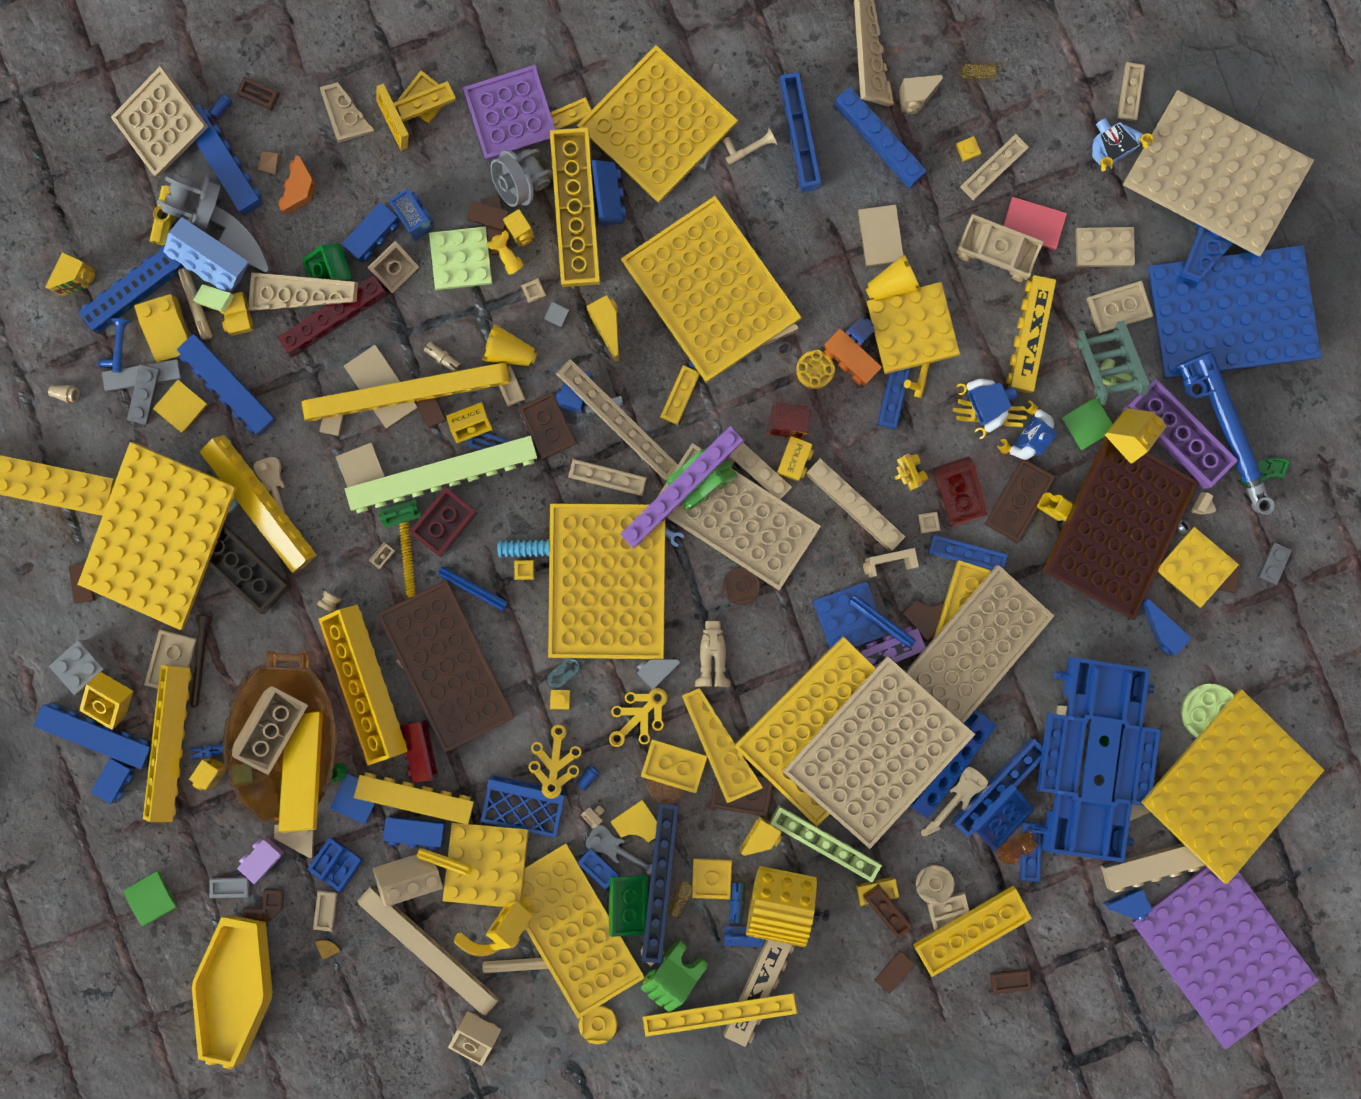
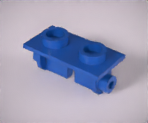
(737, 937)

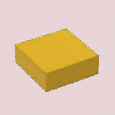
(524, 569)

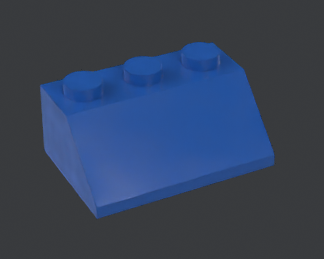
(608, 193)

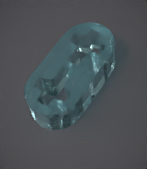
(560, 669)

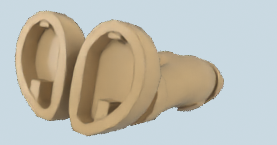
(712, 646)

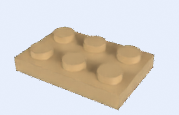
(1105, 247)

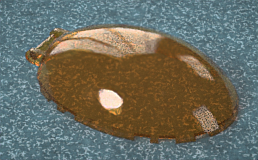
(255, 789)

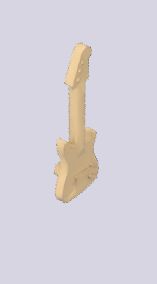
(270, 475)
(969, 784)

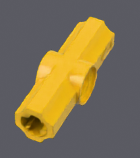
(161, 227)

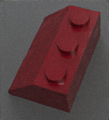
(419, 752)

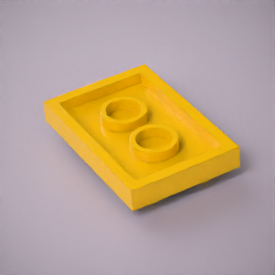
(674, 766)

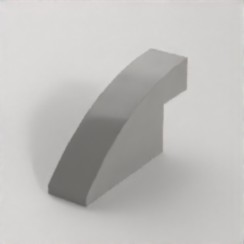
(240, 240)

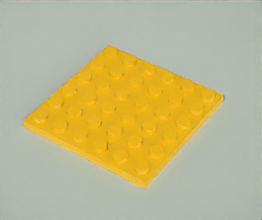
(657, 124)

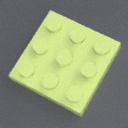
(460, 258)

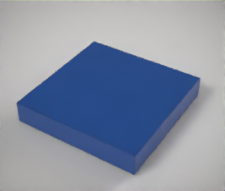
(348, 805)

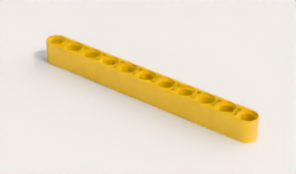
(405, 392)

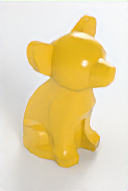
(511, 262)

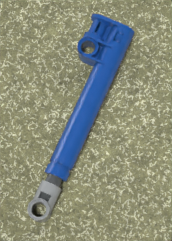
(1206, 374)

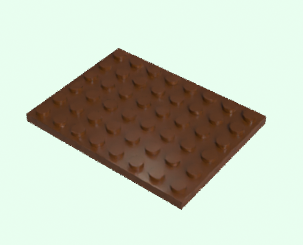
(1120, 528)

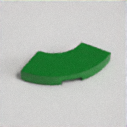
(1272, 468)

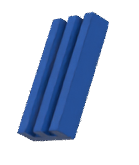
(485, 442)

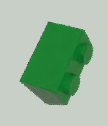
(327, 263)

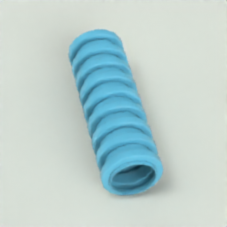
(523, 548)

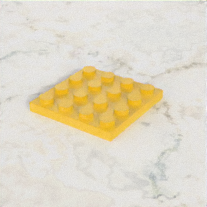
(913, 328)
(496, 865)

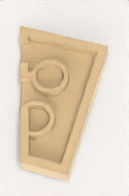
(344, 116)

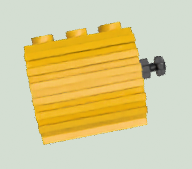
(783, 907)

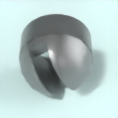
(782, 346)
(1181, 530)

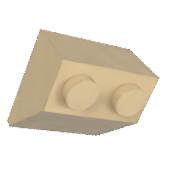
(917, 92)
(474, 1038)

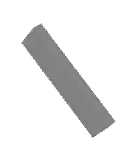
(126, 379)

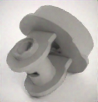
(519, 176)
(203, 205)

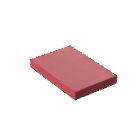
(1035, 221)

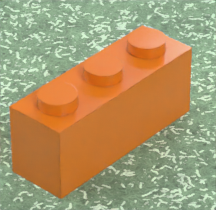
(851, 358)

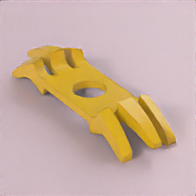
(974, 418)

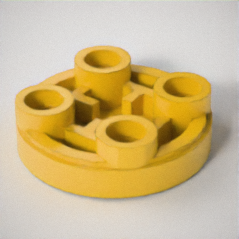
(815, 369)

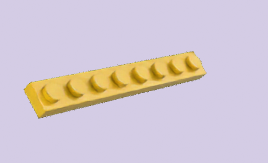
(720, 1014)

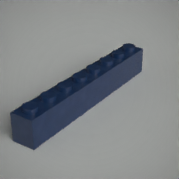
(660, 882)

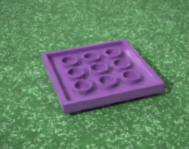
(509, 112)

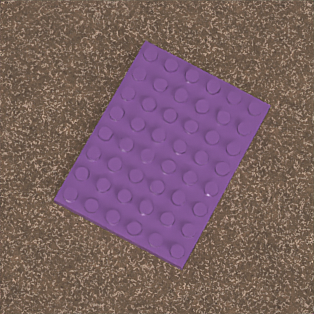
(1225, 953)

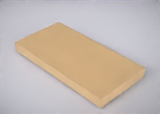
(373, 370)

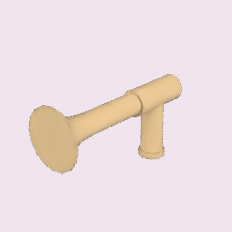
(737, 155)

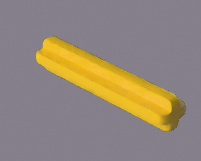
(443, 861)

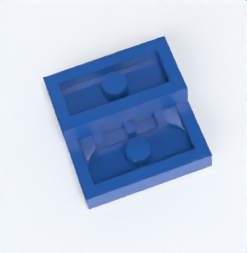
(335, 864)

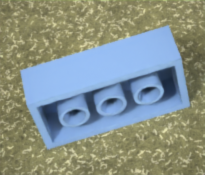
(205, 256)

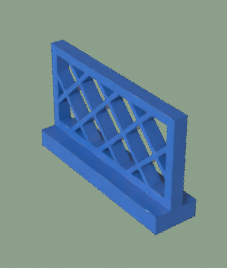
(522, 789)

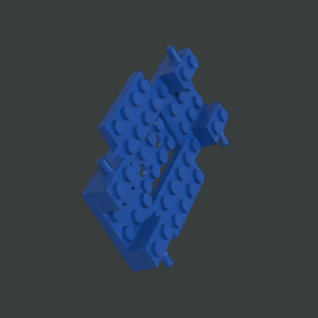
(1100, 818)

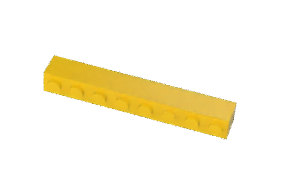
(258, 503)
(166, 743)

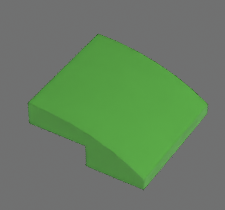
(1088, 423)
(150, 899)

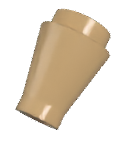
(66, 393)

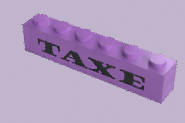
(892, 648)

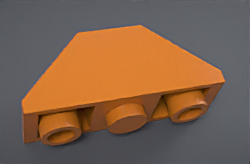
(298, 187)

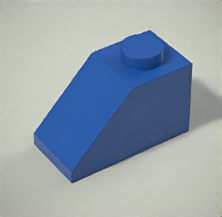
(861, 331)
(1131, 904)

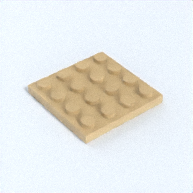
(159, 121)

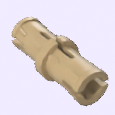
(442, 357)

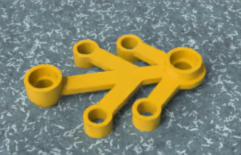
(641, 715)
(554, 764)

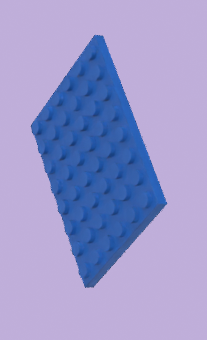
(1242, 310)

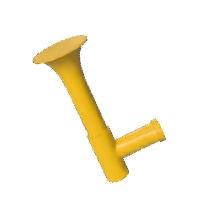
(919, 386)

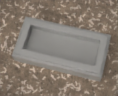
(229, 887)

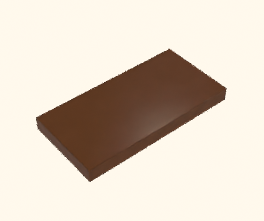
(1019, 500)

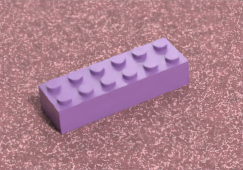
(1185, 436)

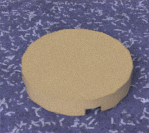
(935, 884)

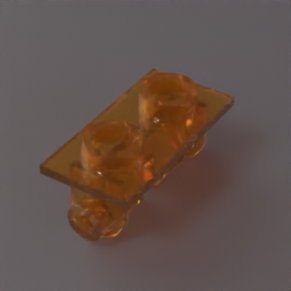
(1009, 853)

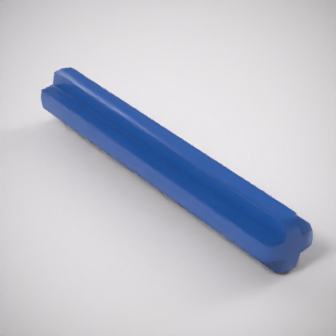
(472, 588)
(882, 621)

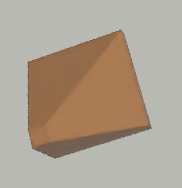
(269, 162)

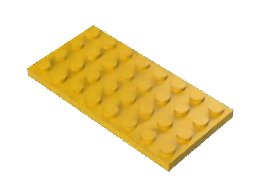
(573, 933)

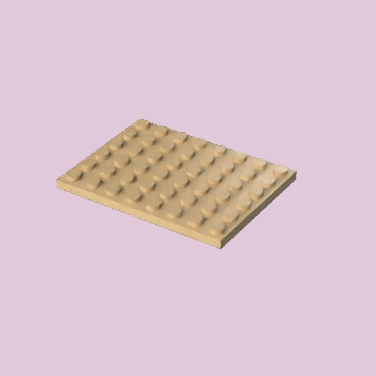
(1218, 173)
(878, 752)

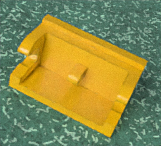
(887, 884)

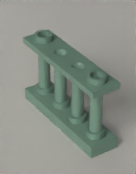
(1126, 350)

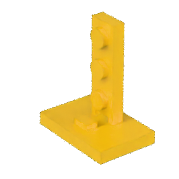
(411, 107)

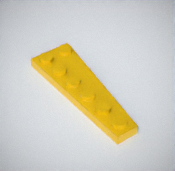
(727, 762)

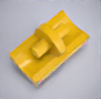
(908, 472)

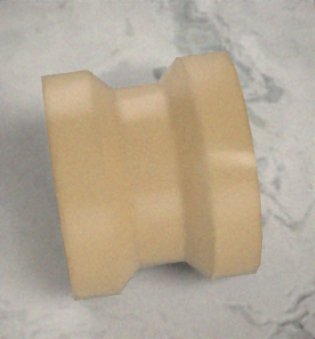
(329, 601)

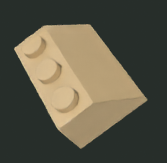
(406, 879)

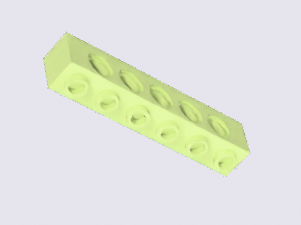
(825, 843)

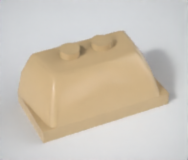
(268, 729)

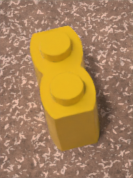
(237, 316)
(1055, 506)

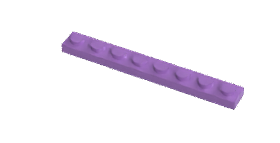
(682, 487)

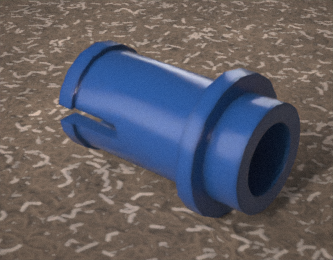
(220, 105)
(587, 778)

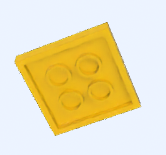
(1197, 567)

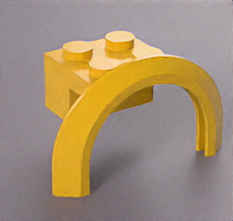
(503, 932)

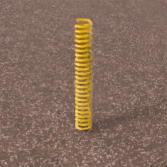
(409, 584)

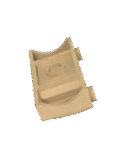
(999, 247)

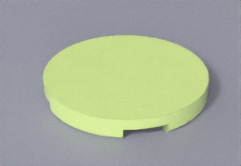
(1202, 706)

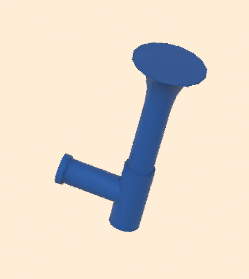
(116, 362)

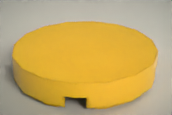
(598, 1025)

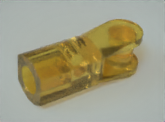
(978, 71)
(680, 899)

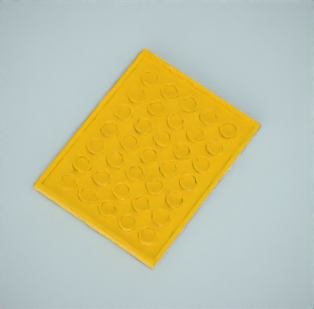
(710, 289)
(157, 535)
(602, 590)
(799, 716)
(1232, 786)

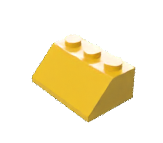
(1135, 432)

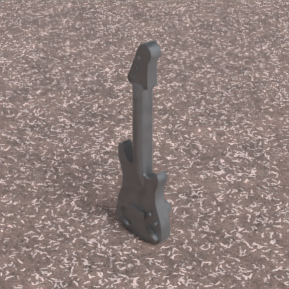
(604, 841)

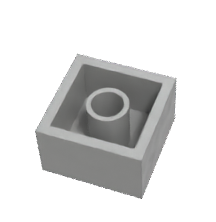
(79, 666)

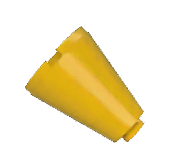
(893, 281)
(507, 348)

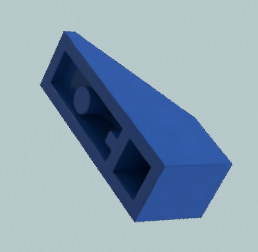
(1166, 632)

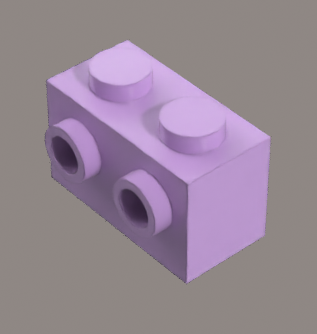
(261, 859)

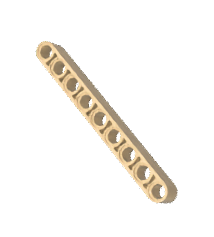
(429, 951)

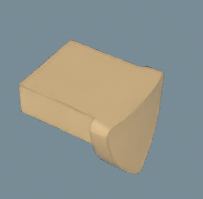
(1204, 504)

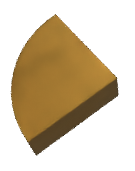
(327, 948)

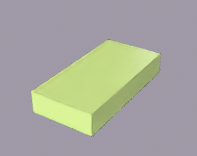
(213, 298)

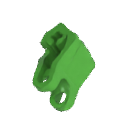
(719, 478)
(673, 979)

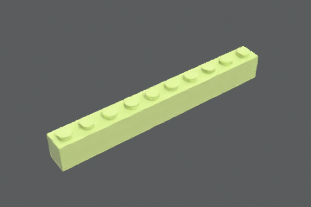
(441, 473)

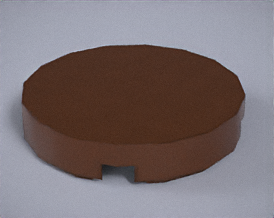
(741, 586)

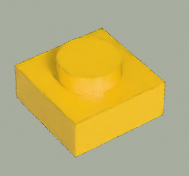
(968, 149)
(560, 699)

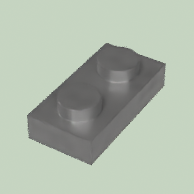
(1274, 563)

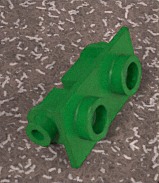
(400, 513)

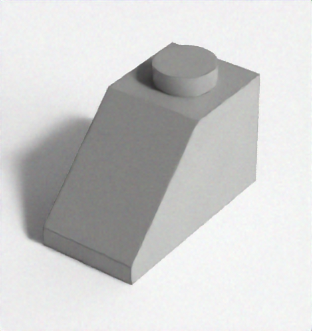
(656, 670)

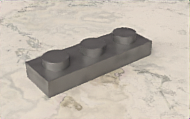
(143, 394)

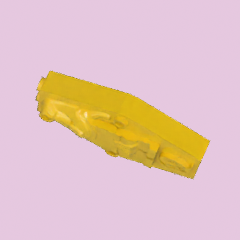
(231, 991)

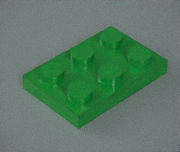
(628, 905)

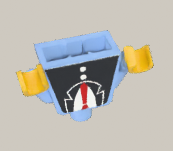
(1116, 143)

